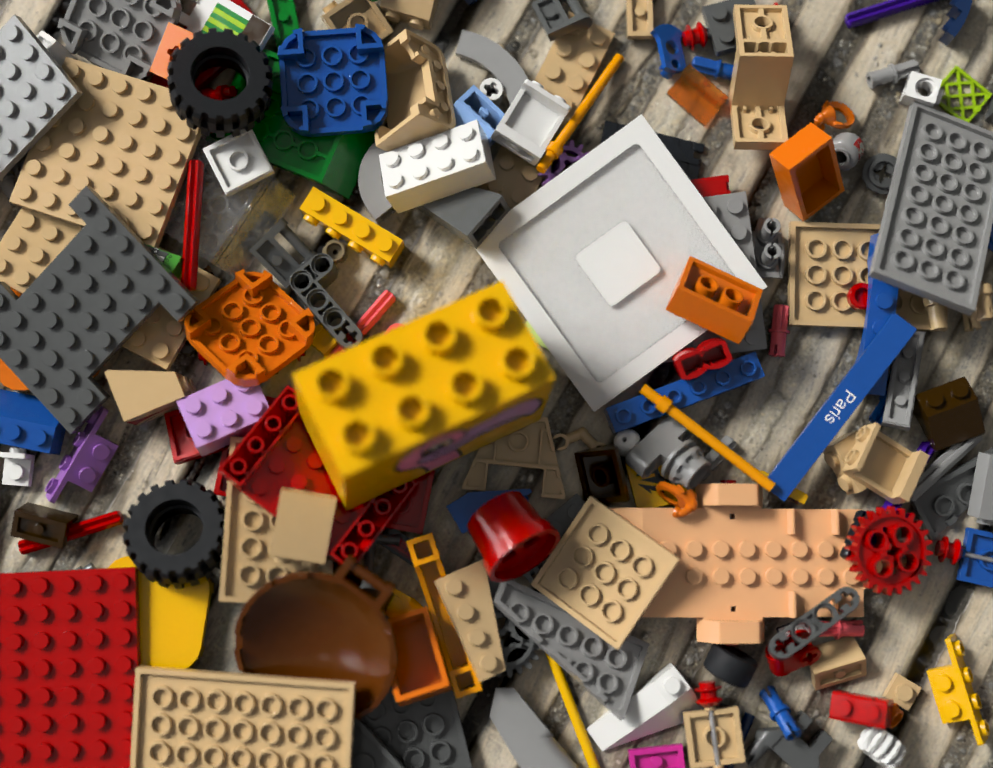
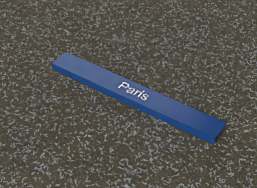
(840, 405)

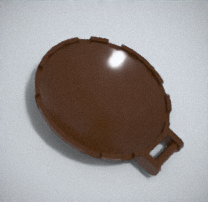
(321, 630)

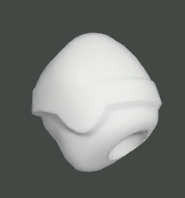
(626, 441)

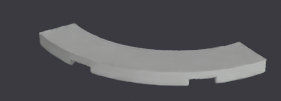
(494, 59)

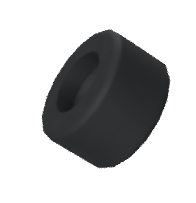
(730, 665)

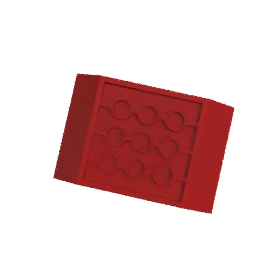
(283, 455)

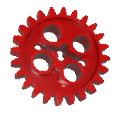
(867, 556)

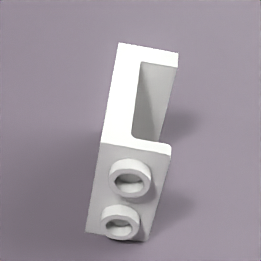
(531, 121)

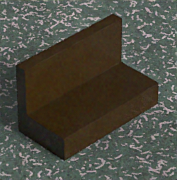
(42, 524)

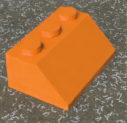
(714, 300)

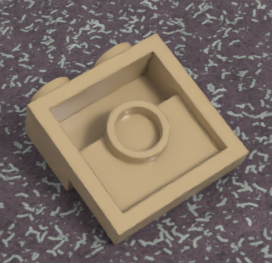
(356, 12)

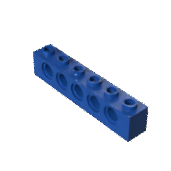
(686, 392)

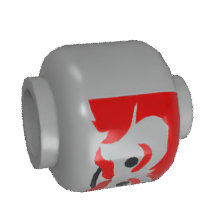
(848, 149)

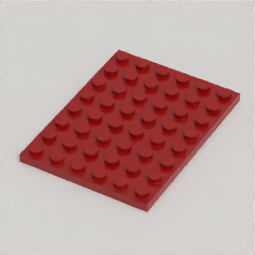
(68, 667)

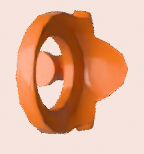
(828, 116)
(686, 499)

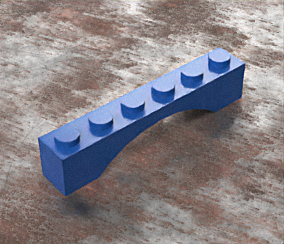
(880, 307)

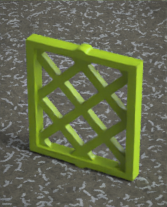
(970, 81)

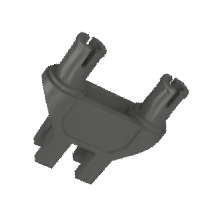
(794, 752)

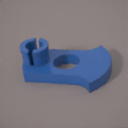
(670, 63)

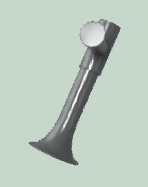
(369, 559)

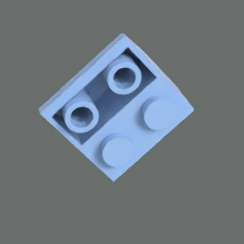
(477, 106)

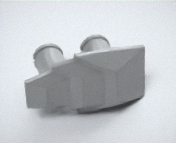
(769, 248)

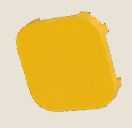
(171, 620)

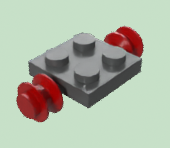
(718, 28)

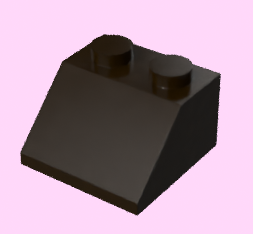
(949, 414)

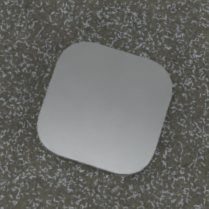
(118, 32)

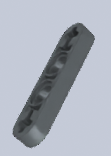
(815, 626)

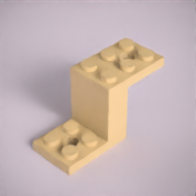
(760, 76)

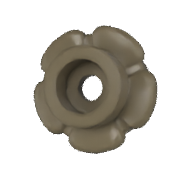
(341, 247)

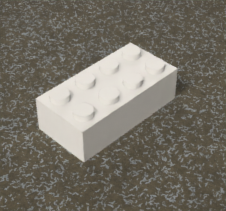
(437, 167)

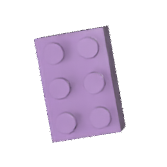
(221, 413)

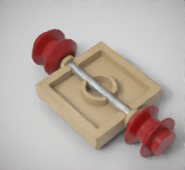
(713, 732)

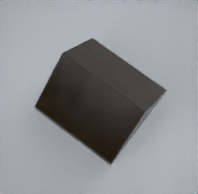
(602, 474)

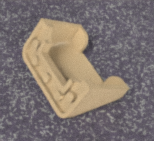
(416, 92)

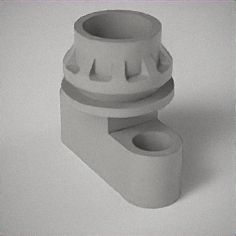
(669, 446)

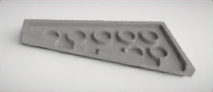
(583, 654)

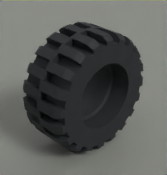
(220, 50)
(153, 512)

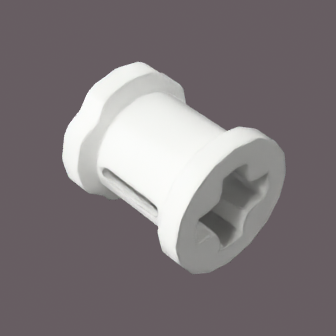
(488, 85)

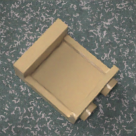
(884, 465)
(302, 526)

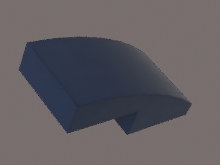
(958, 16)

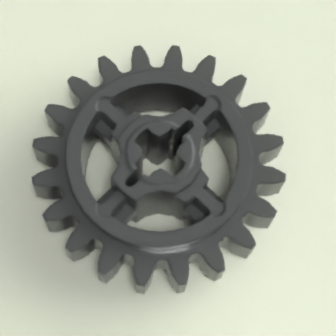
(528, 645)

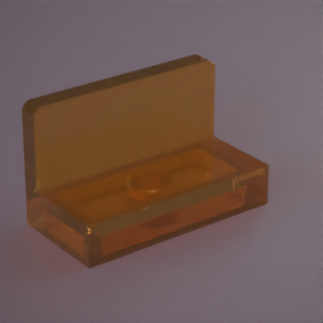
(697, 95)

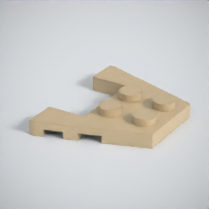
(523, 448)

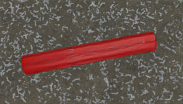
(78, 530)

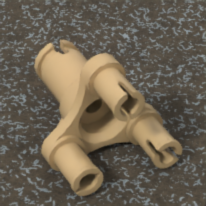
(983, 311)

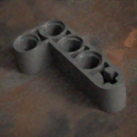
(316, 291)

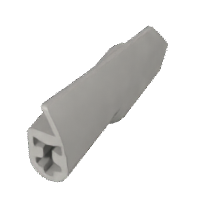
(526, 733)

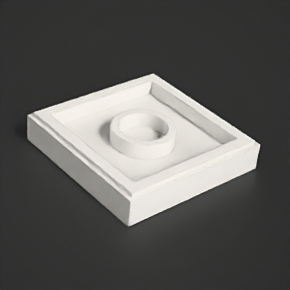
(238, 161)

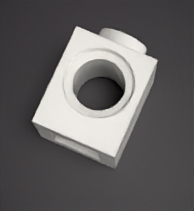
(928, 83)

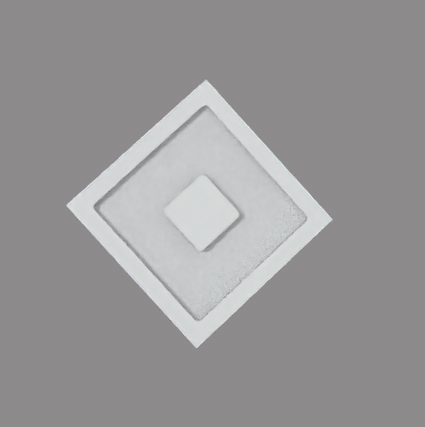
(601, 256)

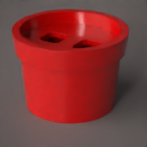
(511, 536)

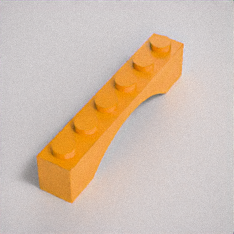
(428, 569)

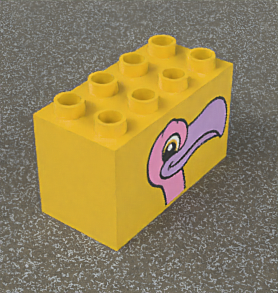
(423, 394)

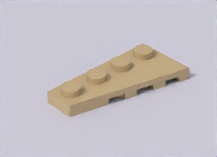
(472, 613)

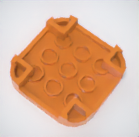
(250, 329)

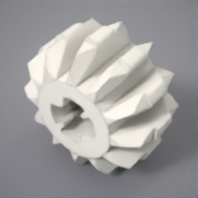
(882, 747)

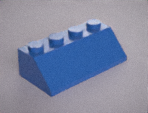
(29, 424)

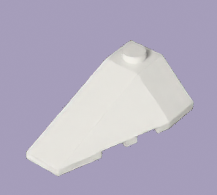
(652, 708)

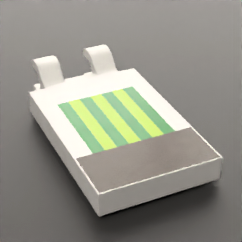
(228, 15)

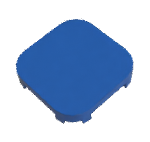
(333, 81)

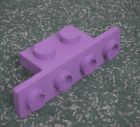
(86, 460)

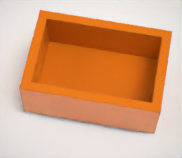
(807, 171)
(420, 662)

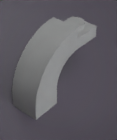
(372, 187)

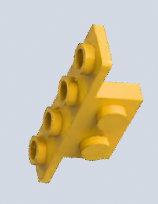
(955, 692)

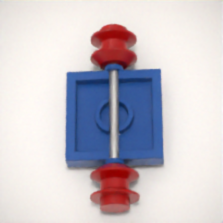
(974, 556)

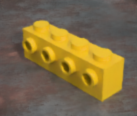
(352, 227)

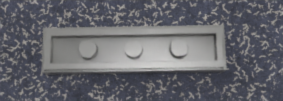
(903, 384)

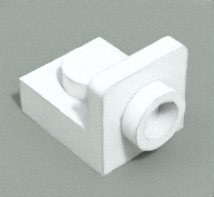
(18, 467)

